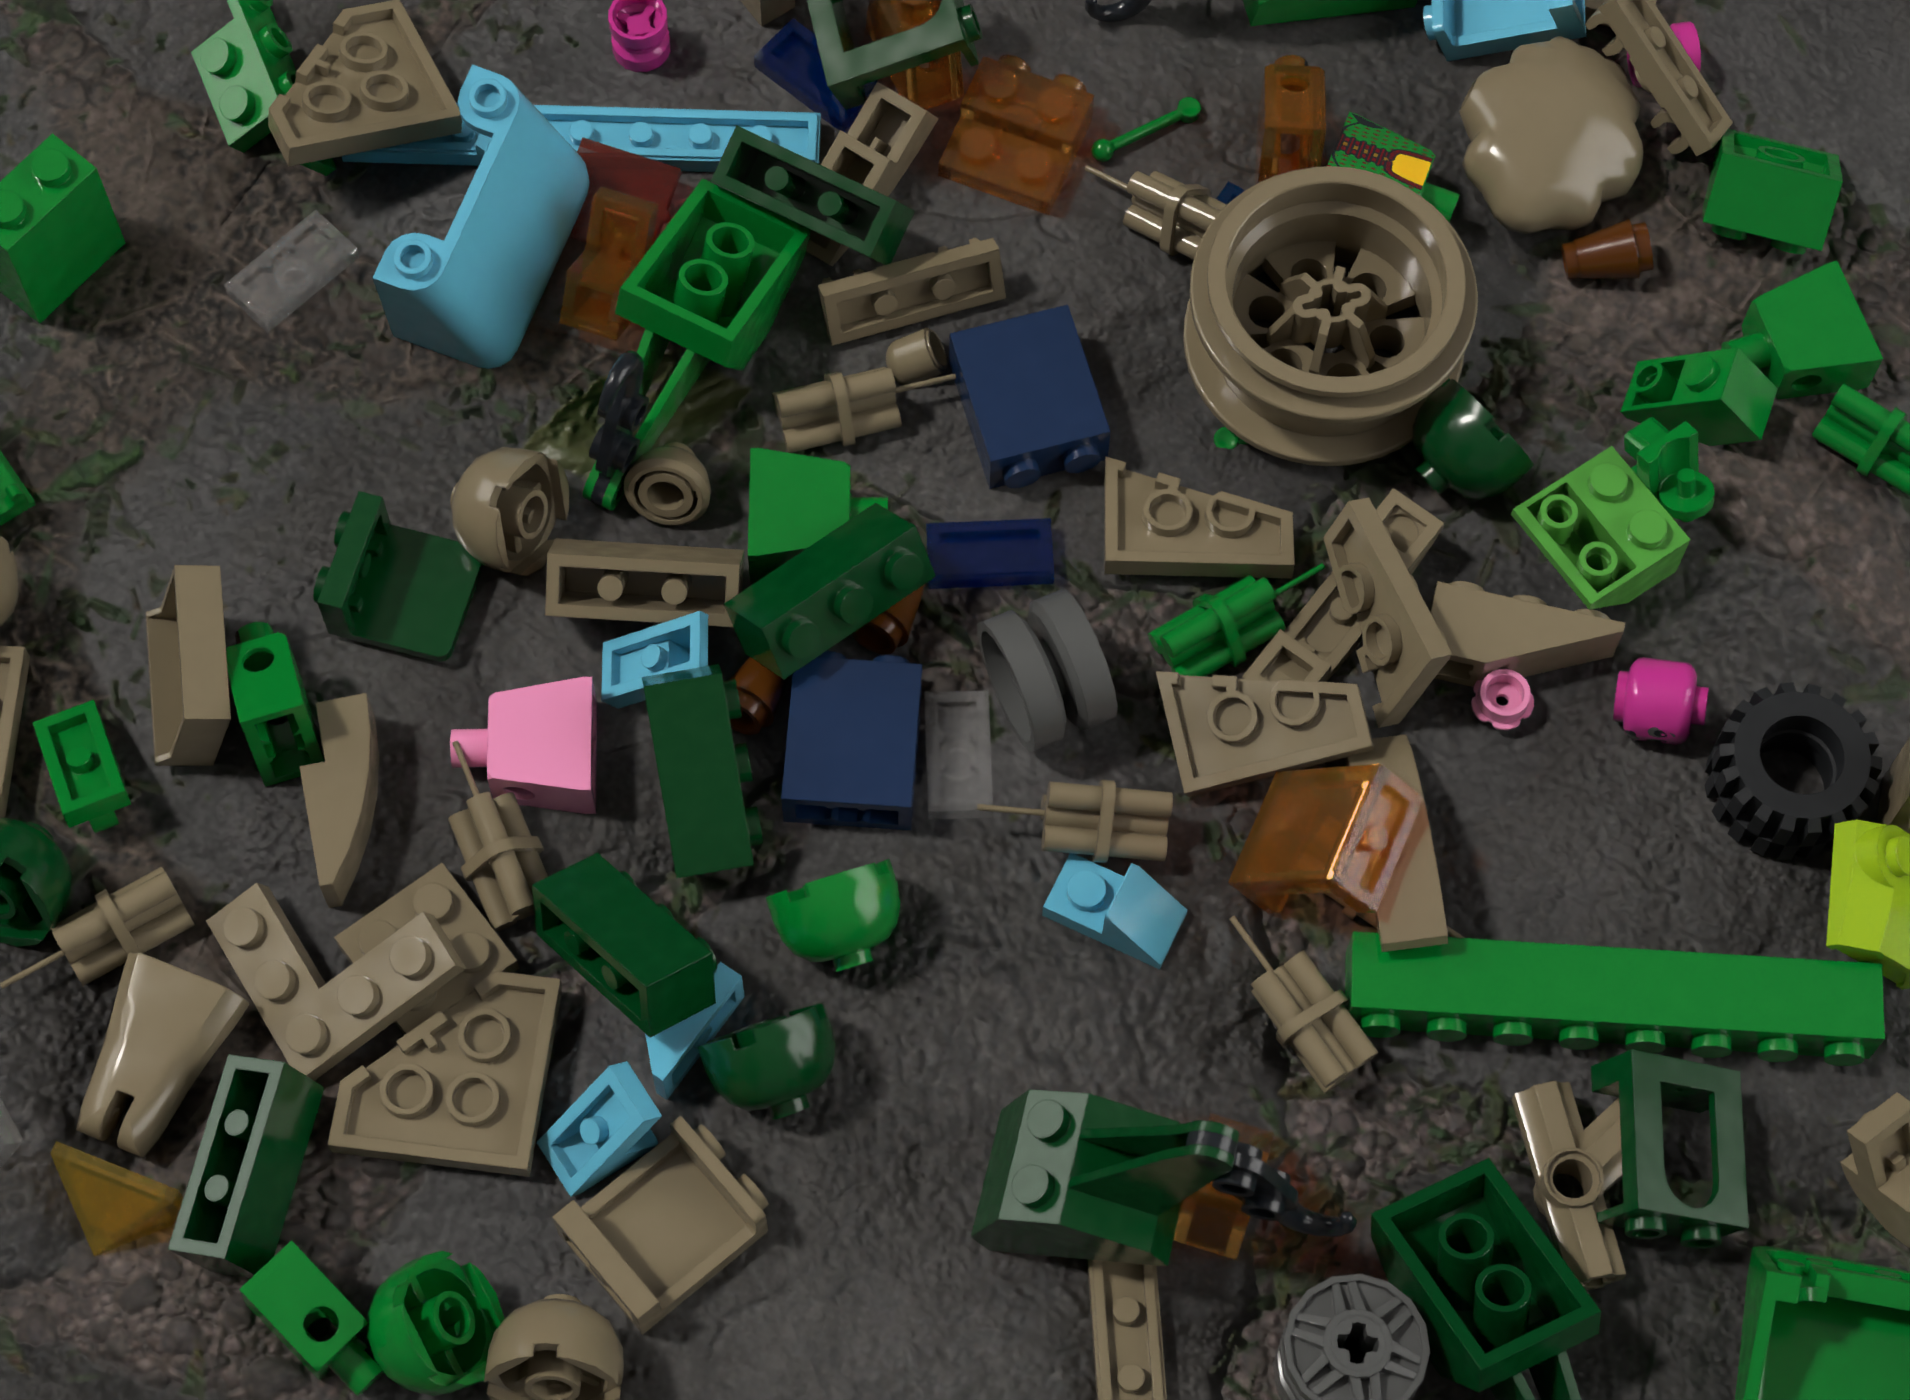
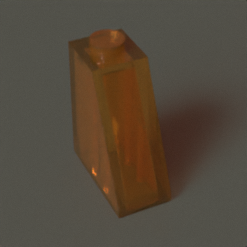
(1214, 1218)

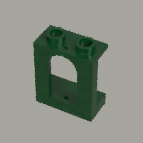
(848, 69)
(1649, 1207)

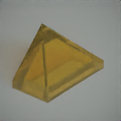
(113, 1201)

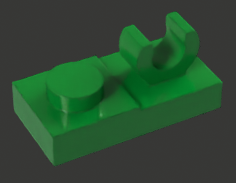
(82, 766)

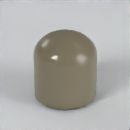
(916, 357)

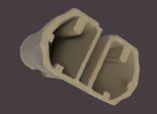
(154, 1049)

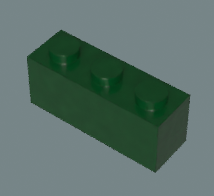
(812, 195)
(830, 590)
(701, 770)
(625, 944)
(246, 1166)

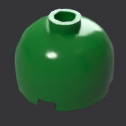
(838, 915)
(434, 1324)

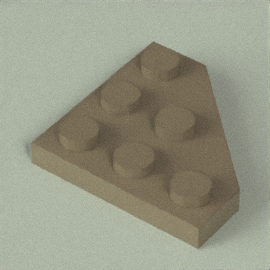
(363, 90)
(459, 1084)

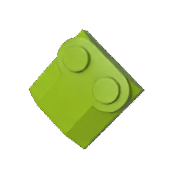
(1871, 896)

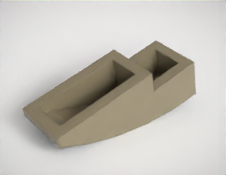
(875, 152)
(342, 792)

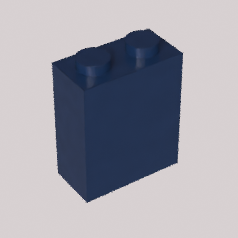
(1029, 397)
(853, 742)

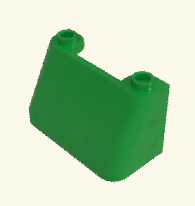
(1823, 1329)

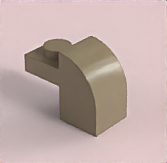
(1881, 1164)

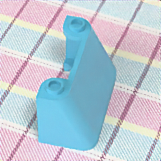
(489, 273)

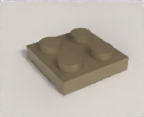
(461, 921)

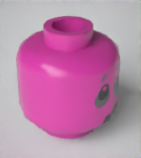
(1659, 700)

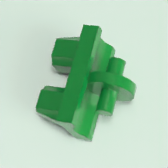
(1671, 468)

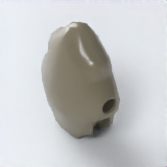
(1551, 136)

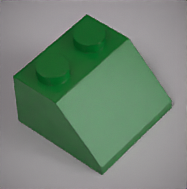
(1772, 191)

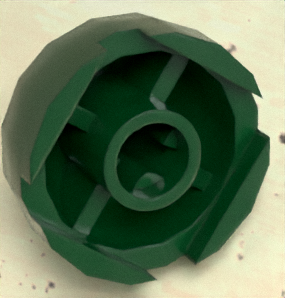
(1465, 446)
(32, 882)
(773, 1061)

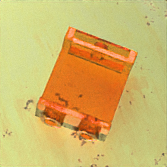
(1327, 835)

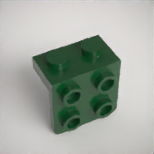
(395, 584)

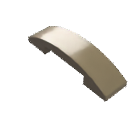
(1325, 632)
(1413, 902)

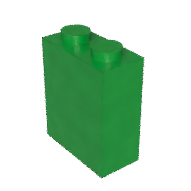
(53, 227)

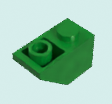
(1711, 390)

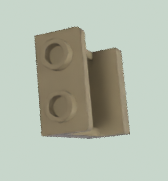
(665, 1225)

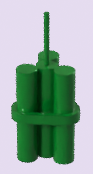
(1868, 436)
(1222, 626)

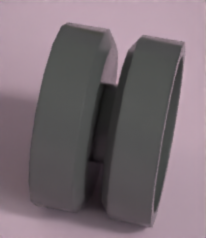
(1047, 669)

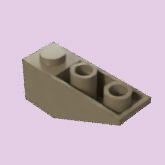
(1515, 633)

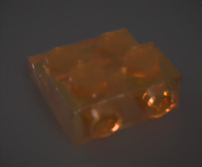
(1017, 133)

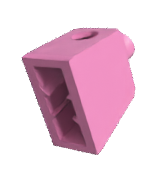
(538, 745)

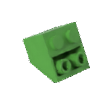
(1604, 531)

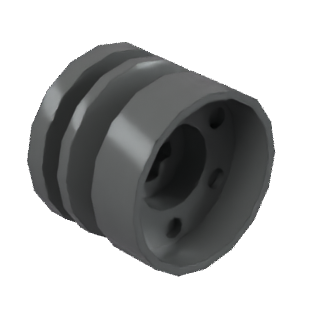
(1359, 1307)

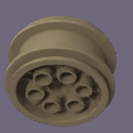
(1315, 402)

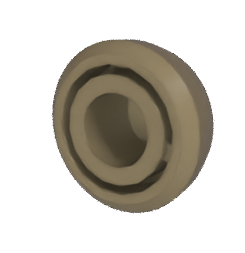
(668, 485)

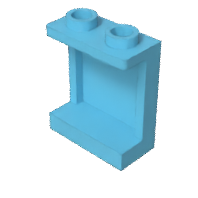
(1497, 26)

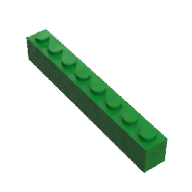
(1618, 998)

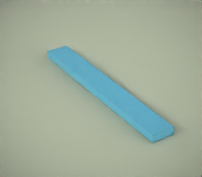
(675, 137)

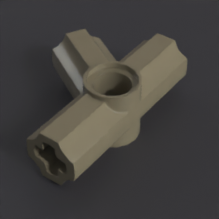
(1591, 1155)

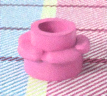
(1508, 685)

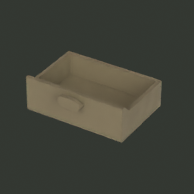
(188, 668)

